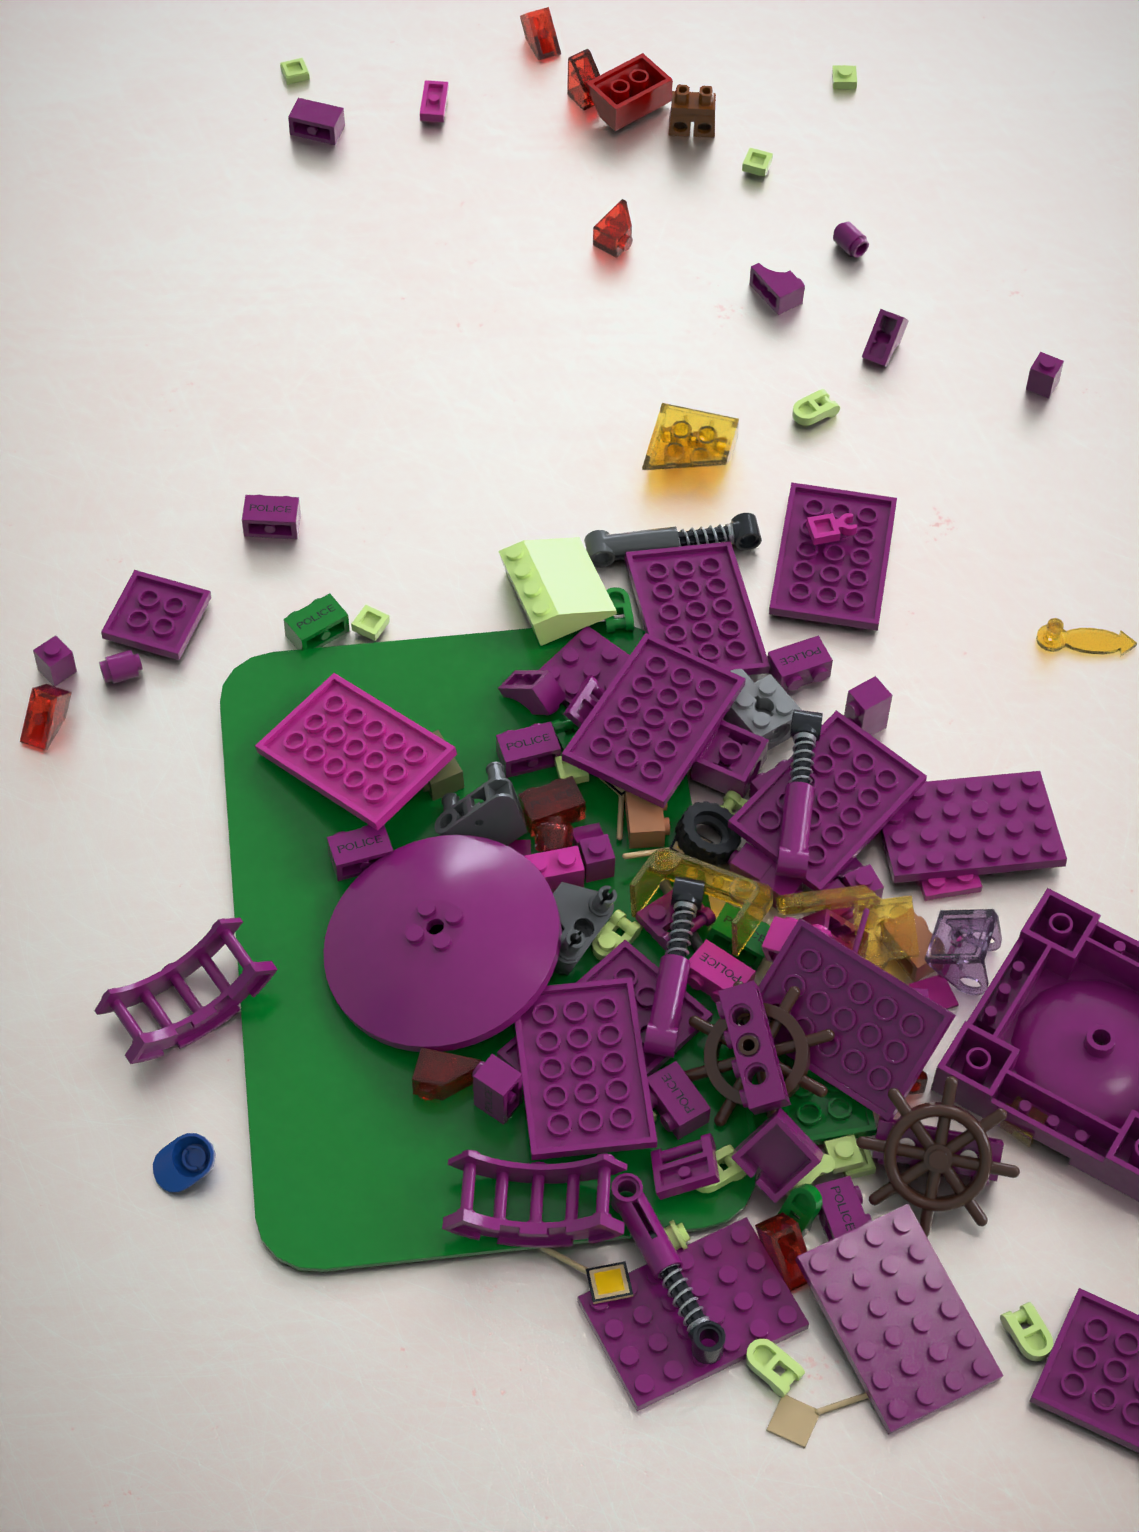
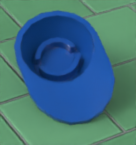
(183, 1162)

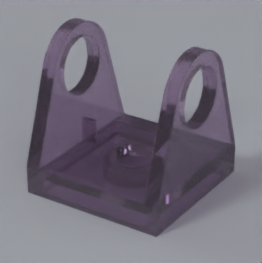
(965, 957)

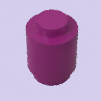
(850, 239)
(120, 667)

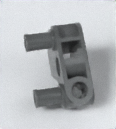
(496, 819)
(582, 917)

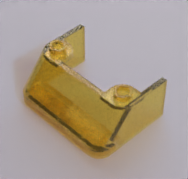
(720, 883)

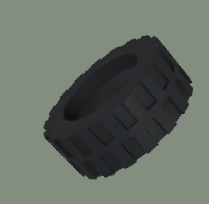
(694, 845)

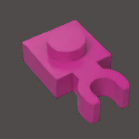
(828, 529)

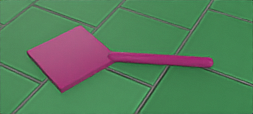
(938, 989)

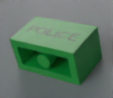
(316, 623)
(721, 936)

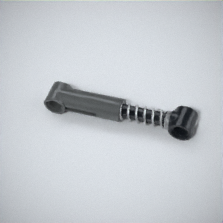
(606, 547)

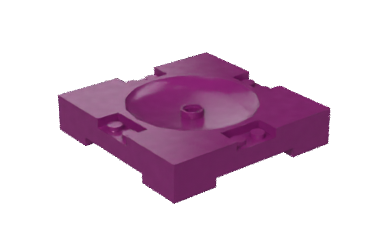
(1037, 1035)

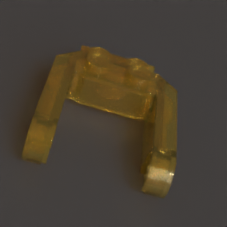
(889, 926)

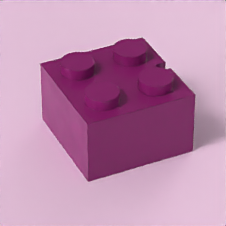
(780, 1152)

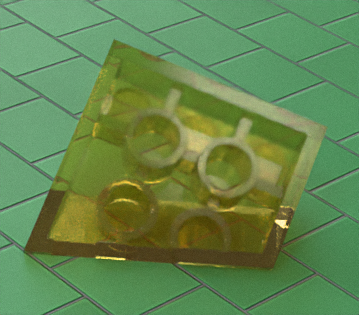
(690, 439)

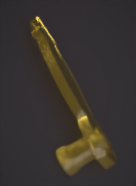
(1084, 640)

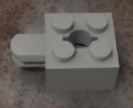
(753, 709)

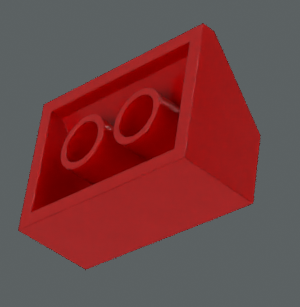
(630, 91)

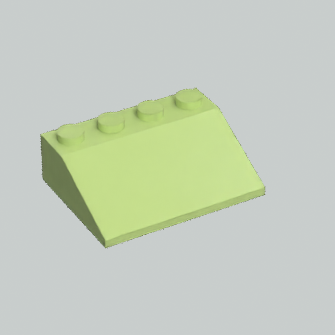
(556, 586)

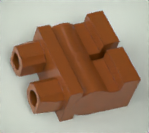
(692, 107)

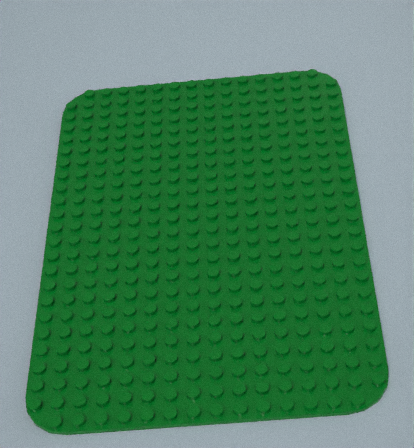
(339, 1143)

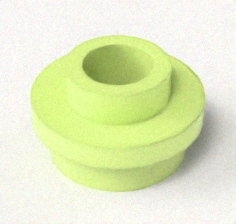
(677, 1235)

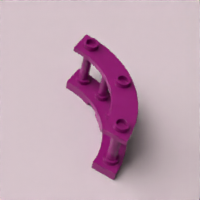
(204, 1018)
(535, 1232)

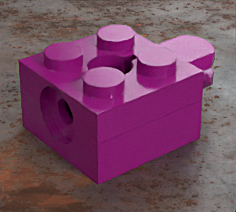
(734, 747)

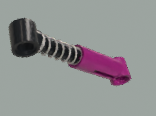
(798, 797)
(673, 970)
(665, 1265)

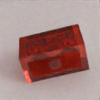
(557, 798)

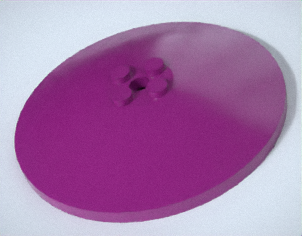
(450, 985)

